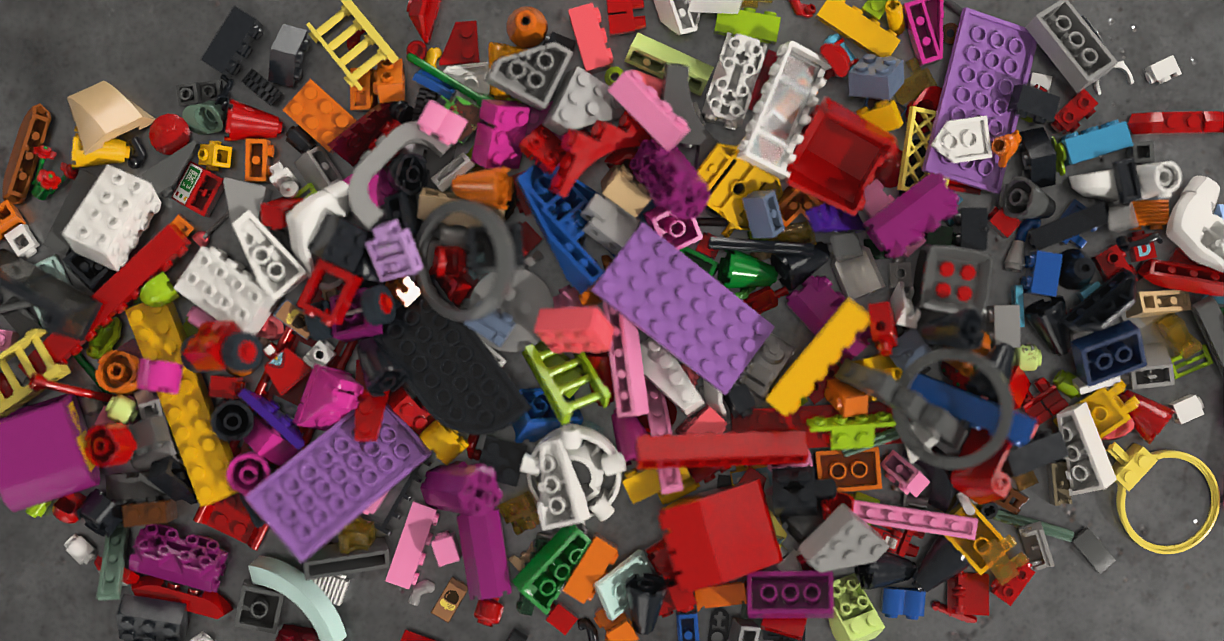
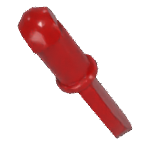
(937, 606)

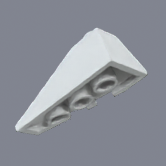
(271, 262)
(560, 491)

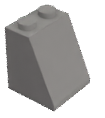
(244, 197)

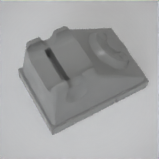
(766, 366)

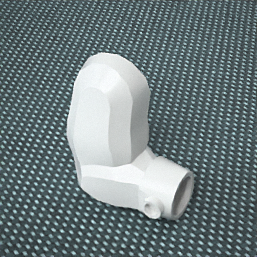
(1154, 180)
(306, 220)
(1195, 226)

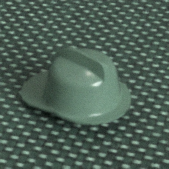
(205, 117)

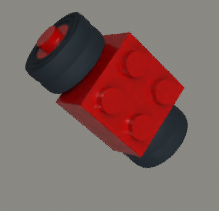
(221, 346)

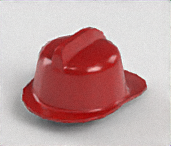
(927, 99)

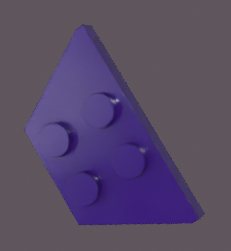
(270, 412)

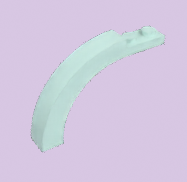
(304, 593)

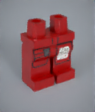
(899, 540)

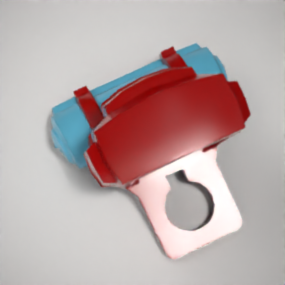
(837, 56)

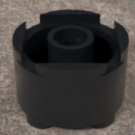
(100, 513)

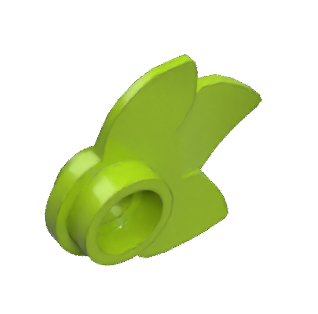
(1060, 156)

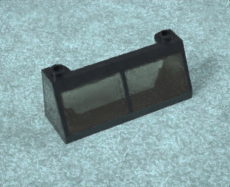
(65, 307)

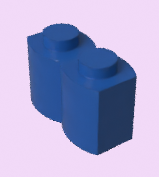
(902, 601)

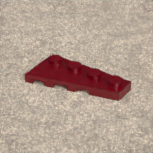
(355, 139)

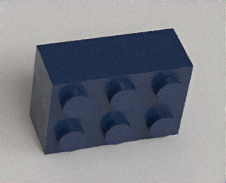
(1108, 353)

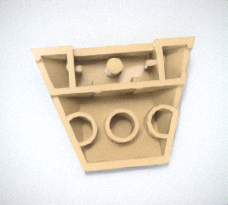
(104, 114)

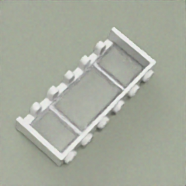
(783, 109)

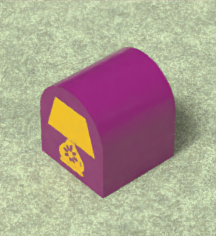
(44, 453)

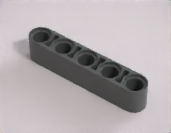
(1212, 326)

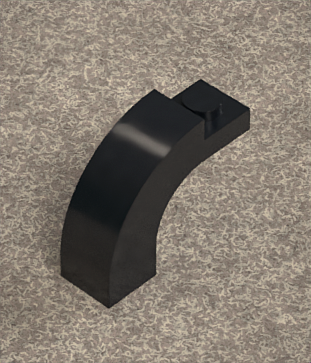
(943, 493)

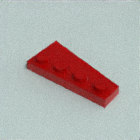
(369, 411)

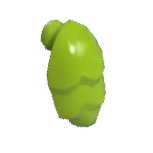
(105, 340)

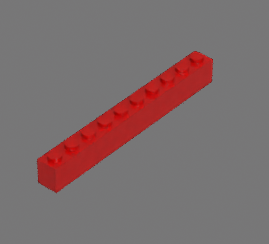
(117, 292)

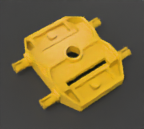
(723, 198)

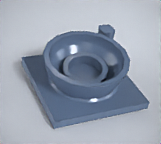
(909, 348)

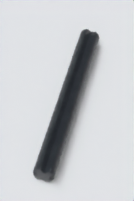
(761, 246)

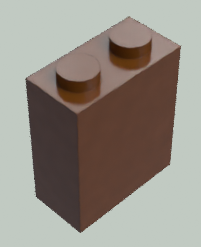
(149, 512)

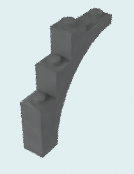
(677, 94)
(905, 401)

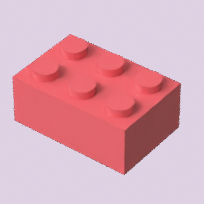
(590, 38)
(574, 329)

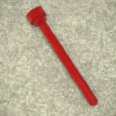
(39, 382)

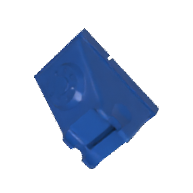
(541, 417)

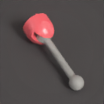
(202, 238)

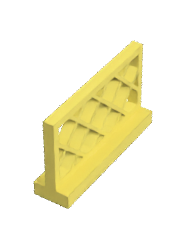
(912, 128)

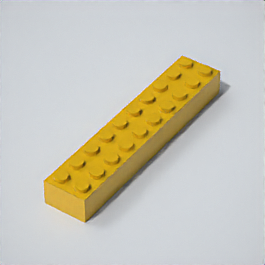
(188, 412)

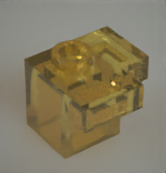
(357, 535)

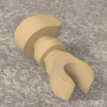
(519, 562)

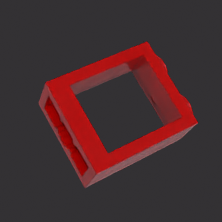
(344, 301)

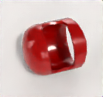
(449, 261)
(65, 507)

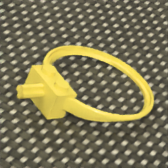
(1133, 465)

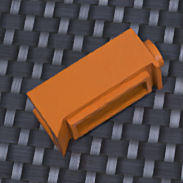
(722, 595)

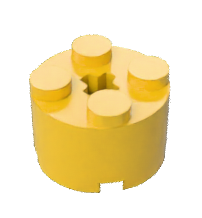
(443, 441)

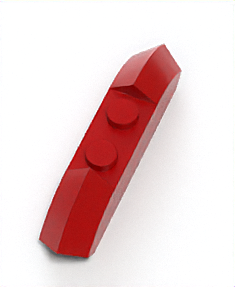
(1177, 123)
(1183, 277)
(206, 604)

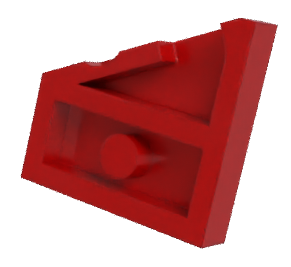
(461, 45)

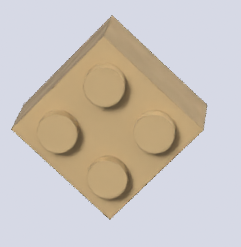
(625, 189)

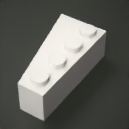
(669, 377)
(1087, 459)

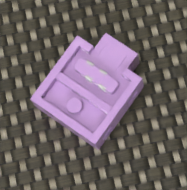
(393, 251)

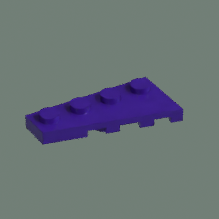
(830, 218)

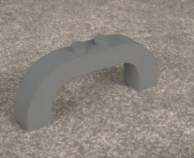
(359, 202)

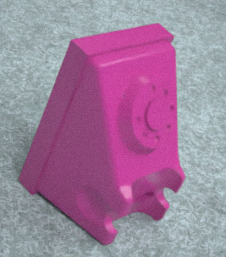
(327, 398)

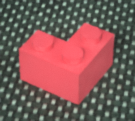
(703, 422)

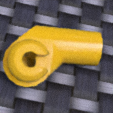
(432, 55)

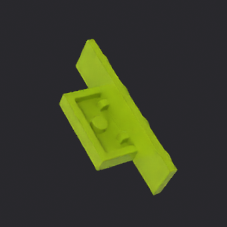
(851, 431)

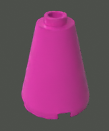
(625, 432)
(247, 472)

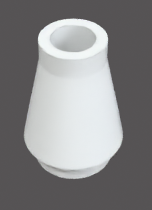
(1016, 257)

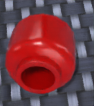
(489, 611)

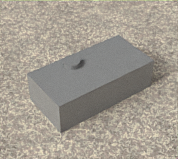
(1071, 44)

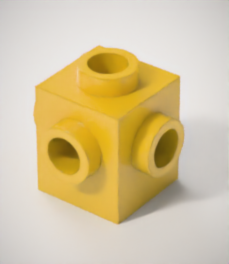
(214, 155)

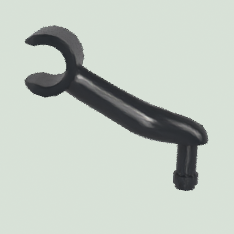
(222, 98)
(1123, 242)

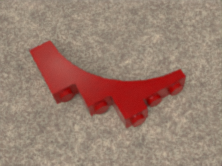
(584, 150)

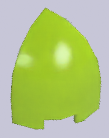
(158, 291)

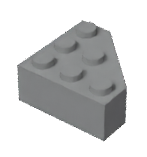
(530, 74)
(580, 103)
(842, 542)

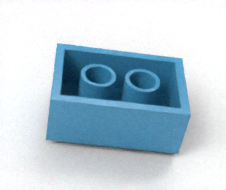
(1096, 141)

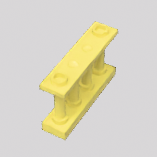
(371, 38)
(22, 395)

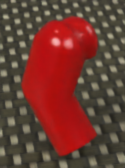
(802, 9)
(354, 39)
(472, 452)

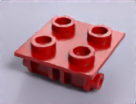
(544, 147)
(968, 594)

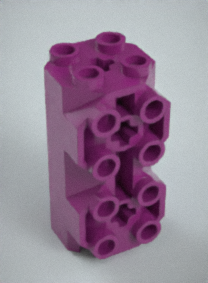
(670, 179)
(912, 214)
(815, 306)
(461, 488)
(484, 555)
(187, 561)

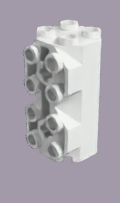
(733, 80)

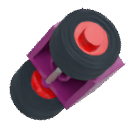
(364, 318)

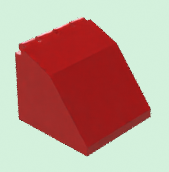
(719, 535)

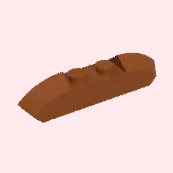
(22, 160)

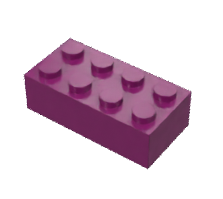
(790, 594)

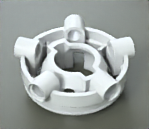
(591, 455)

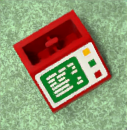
(199, 189)

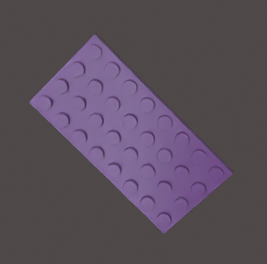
(979, 81)
(683, 308)
(335, 481)

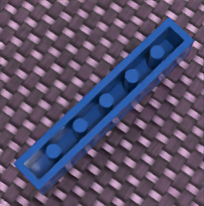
(972, 408)

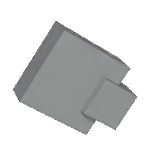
(608, 223)

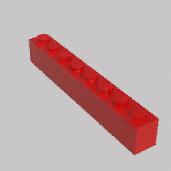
(721, 449)

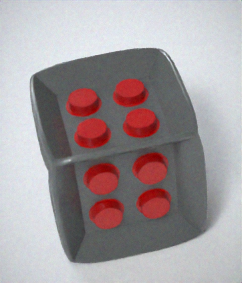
(951, 279)

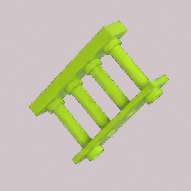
(554, 392)

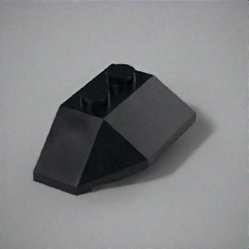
(1103, 304)

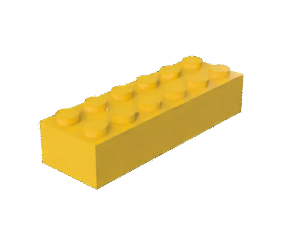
(815, 358)

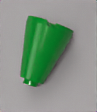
(745, 271)

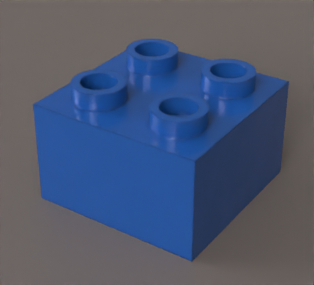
(1041, 273)

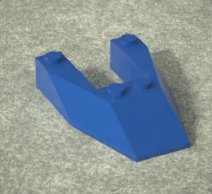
(562, 224)

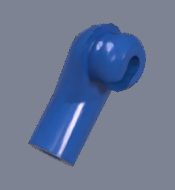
(1025, 226)

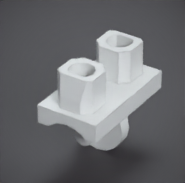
(284, 180)

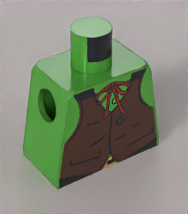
(465, 110)

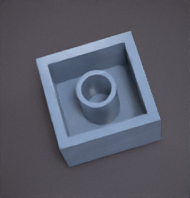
(876, 77)

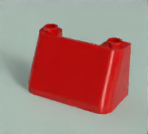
(985, 480)

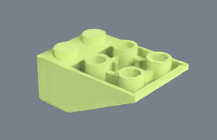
(853, 612)

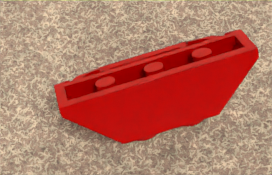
(424, 15)

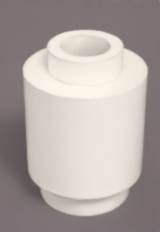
(80, 549)

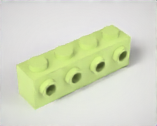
(652, 55)

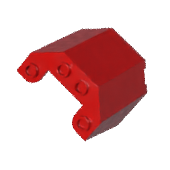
(839, 156)

